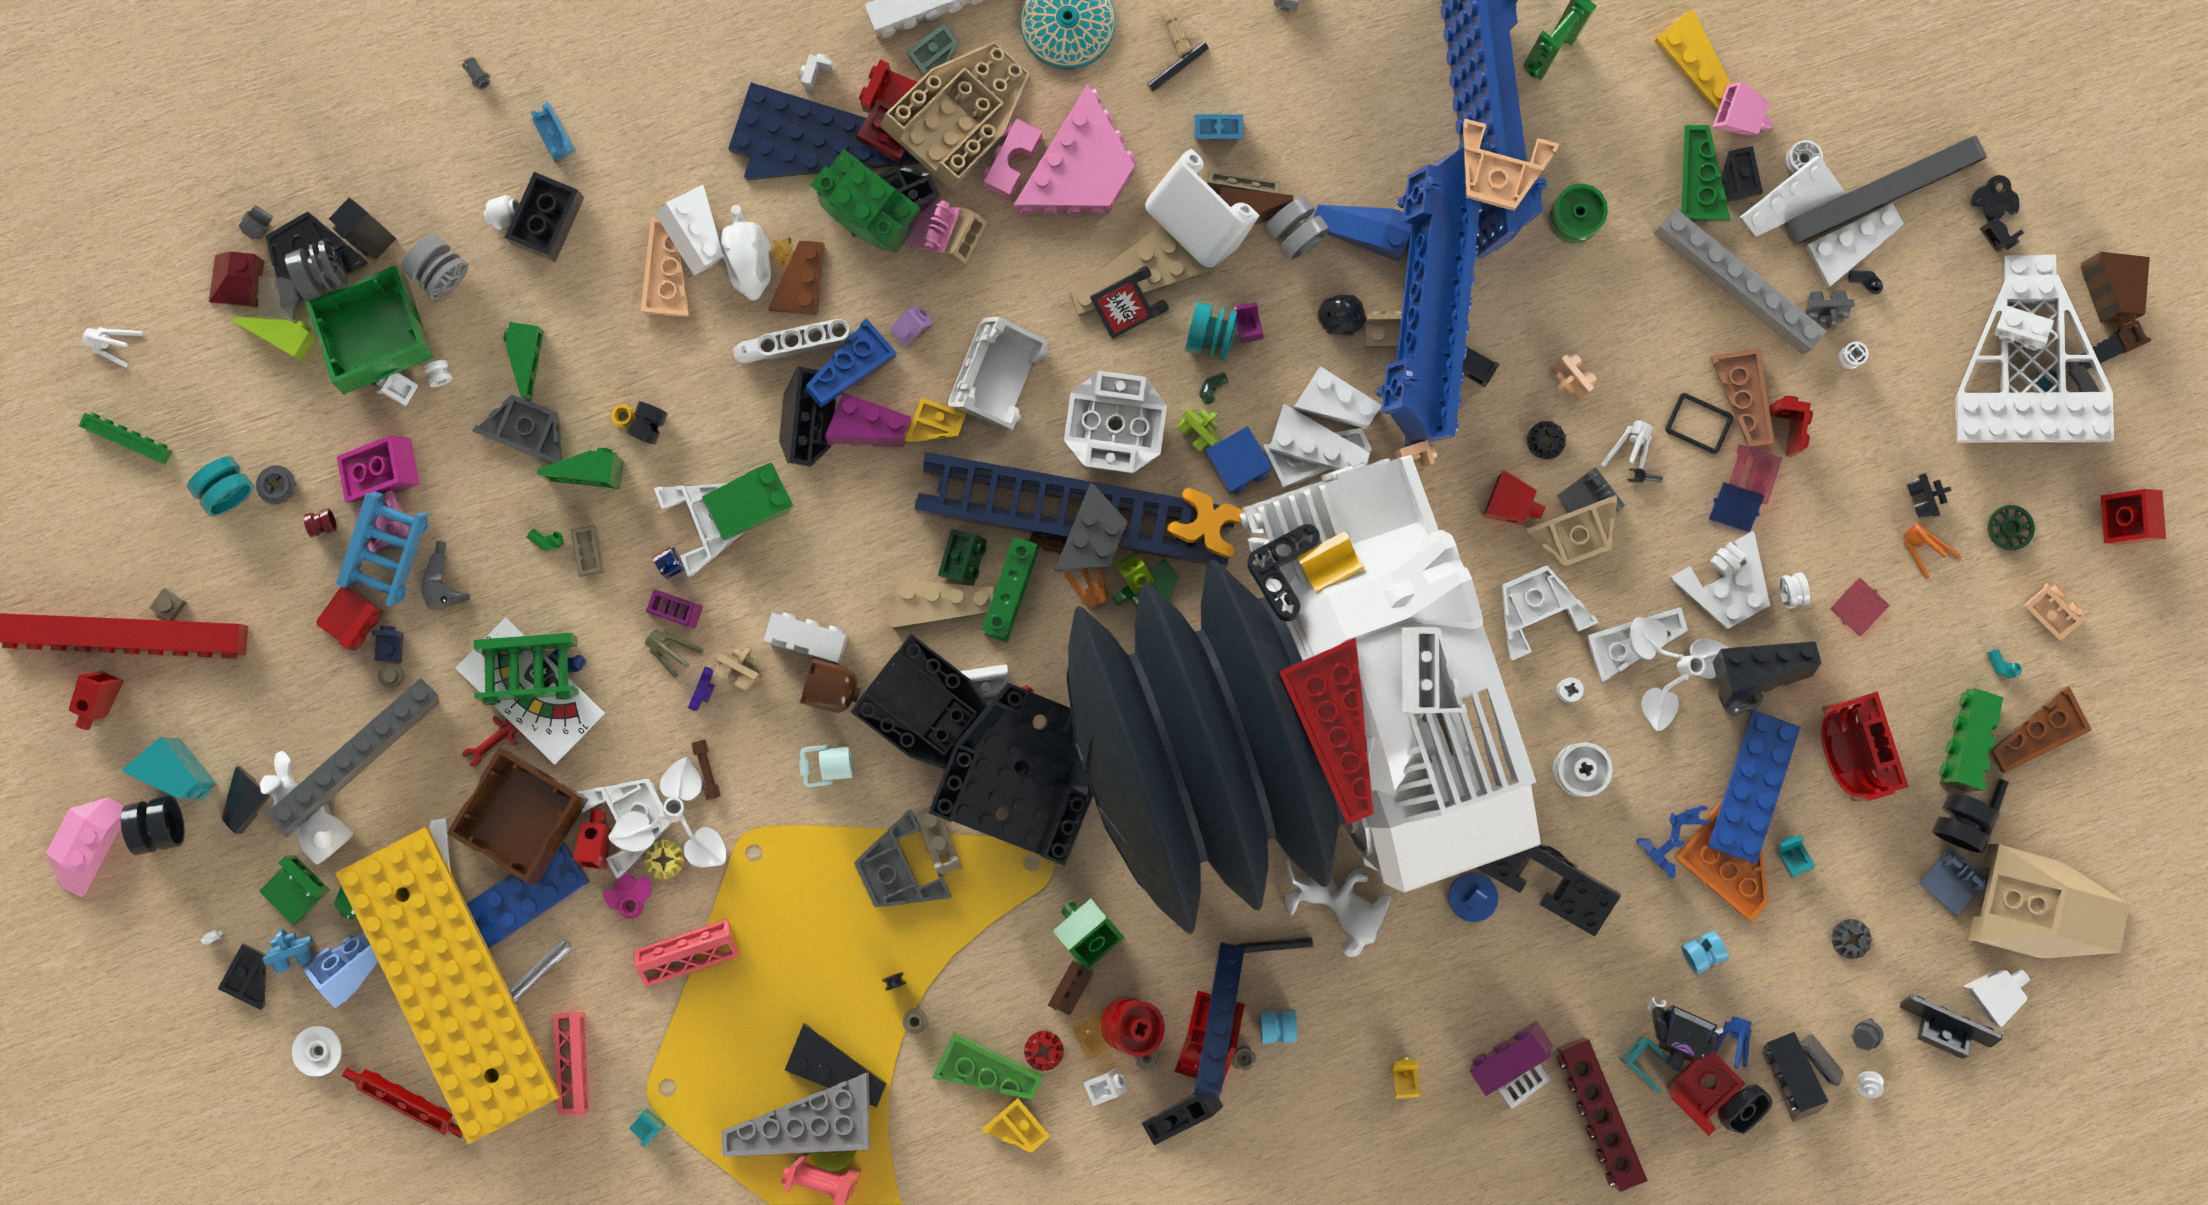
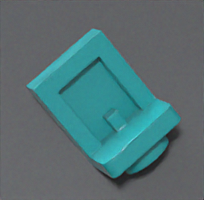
(1795, 856)

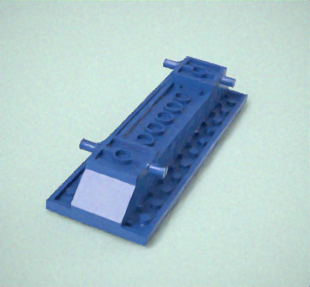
(1488, 94)
(1426, 379)

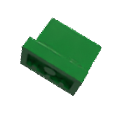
(294, 889)

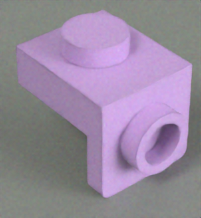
(911, 325)

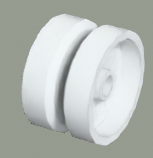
(1596, 765)

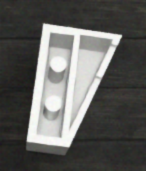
(1336, 401)
(806, 637)

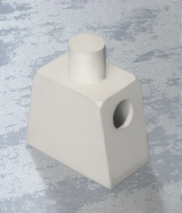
(1998, 994)

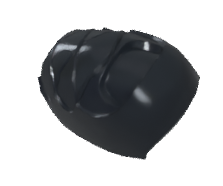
(1745, 1109)

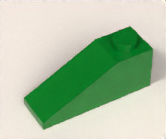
(523, 349)

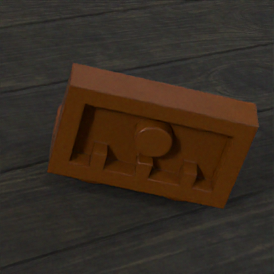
(1070, 988)

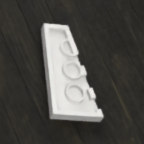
(1798, 194)
(1311, 442)
(1613, 648)

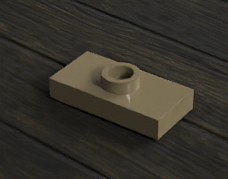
(587, 551)

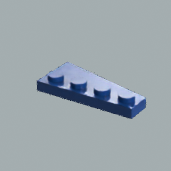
(851, 363)

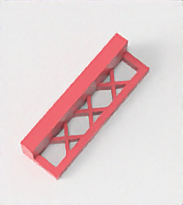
(682, 949)
(577, 1062)

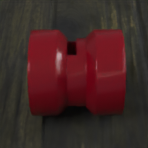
(321, 522)

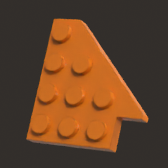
(1730, 878)

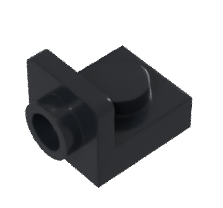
(1998, 235)

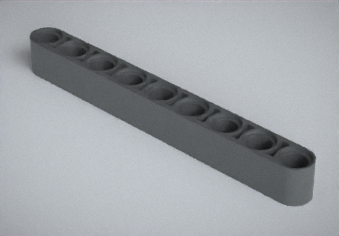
(1885, 190)

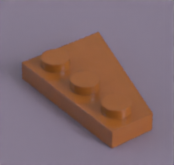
(801, 281)

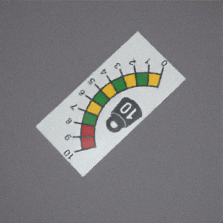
(545, 721)

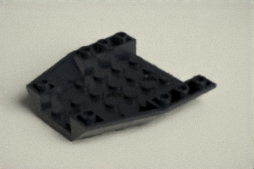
(1043, 802)

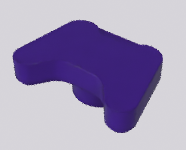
(703, 690)

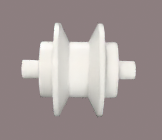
(1870, 1084)

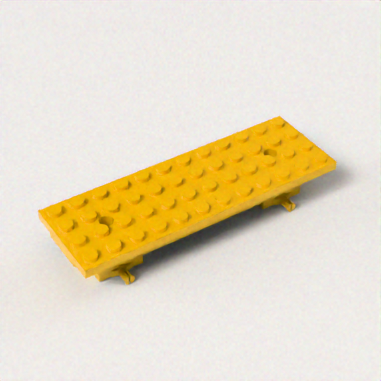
(448, 985)

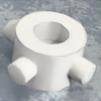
(211, 937)

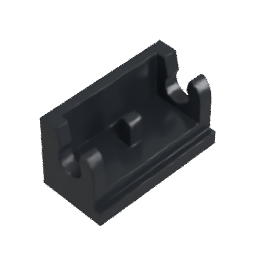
(1478, 367)

